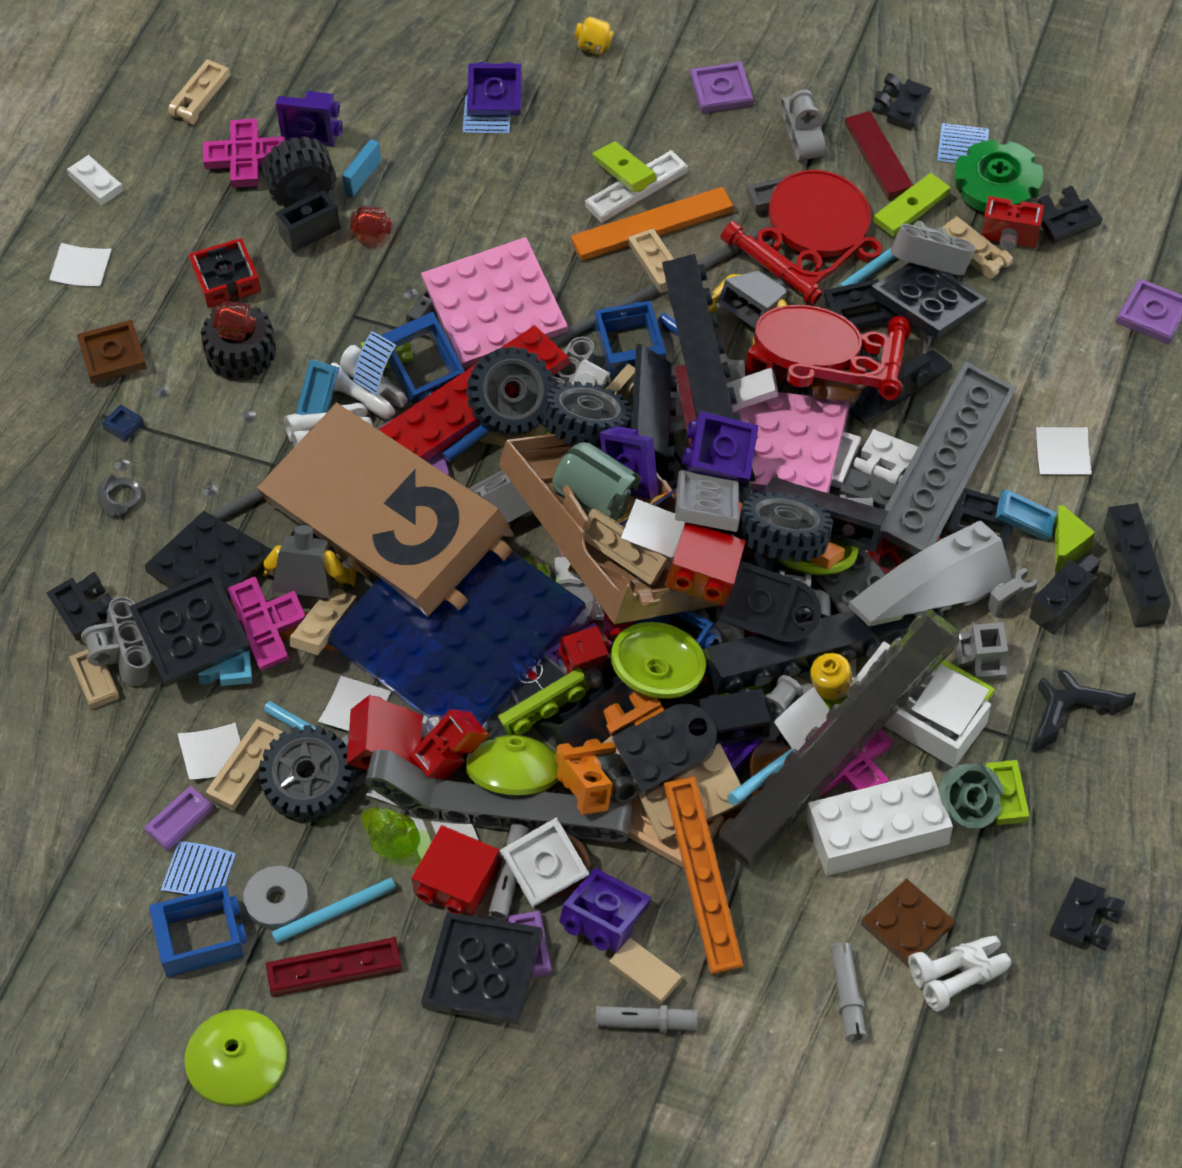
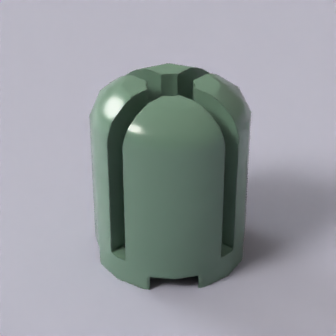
(595, 480)

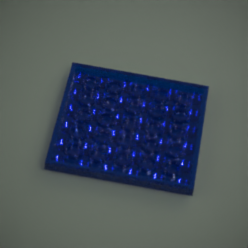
(462, 656)

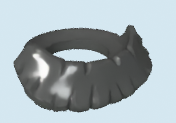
(111, 507)

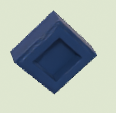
(122, 423)

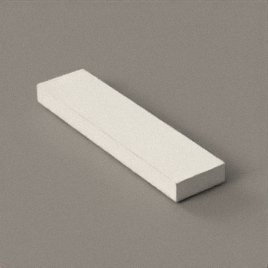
(619, 197)
(748, 392)

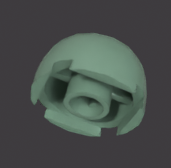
(971, 795)

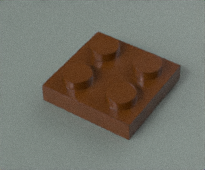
(111, 351)
(907, 922)

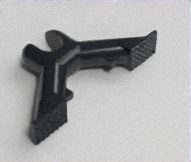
(1073, 694)

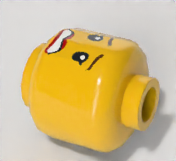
(593, 36)
(831, 676)

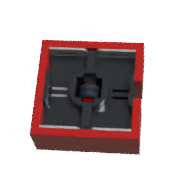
(224, 272)

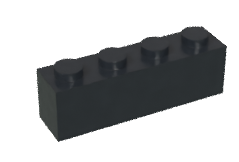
(852, 521)
(1136, 565)

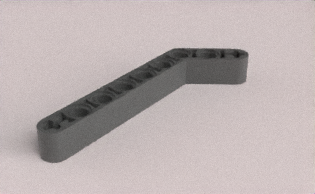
(475, 805)

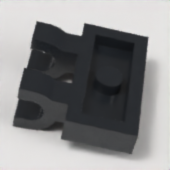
(909, 102)
(1072, 219)
(73, 606)
(1078, 913)

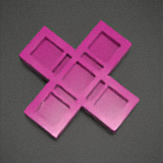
(241, 153)
(265, 620)
(861, 770)

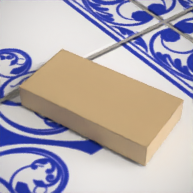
(94, 681)
(645, 971)

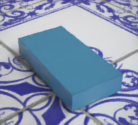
(361, 167)
(317, 388)
(1025, 515)

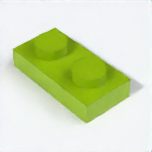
(1013, 800)

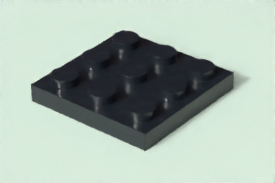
(928, 298)
(208, 546)
(190, 628)
(482, 968)

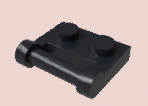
(856, 299)
(976, 507)

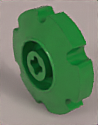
(997, 172)

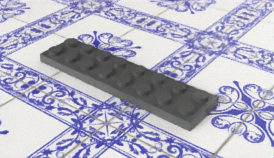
(946, 458)

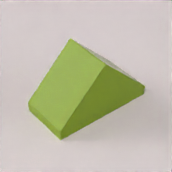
(1071, 537)

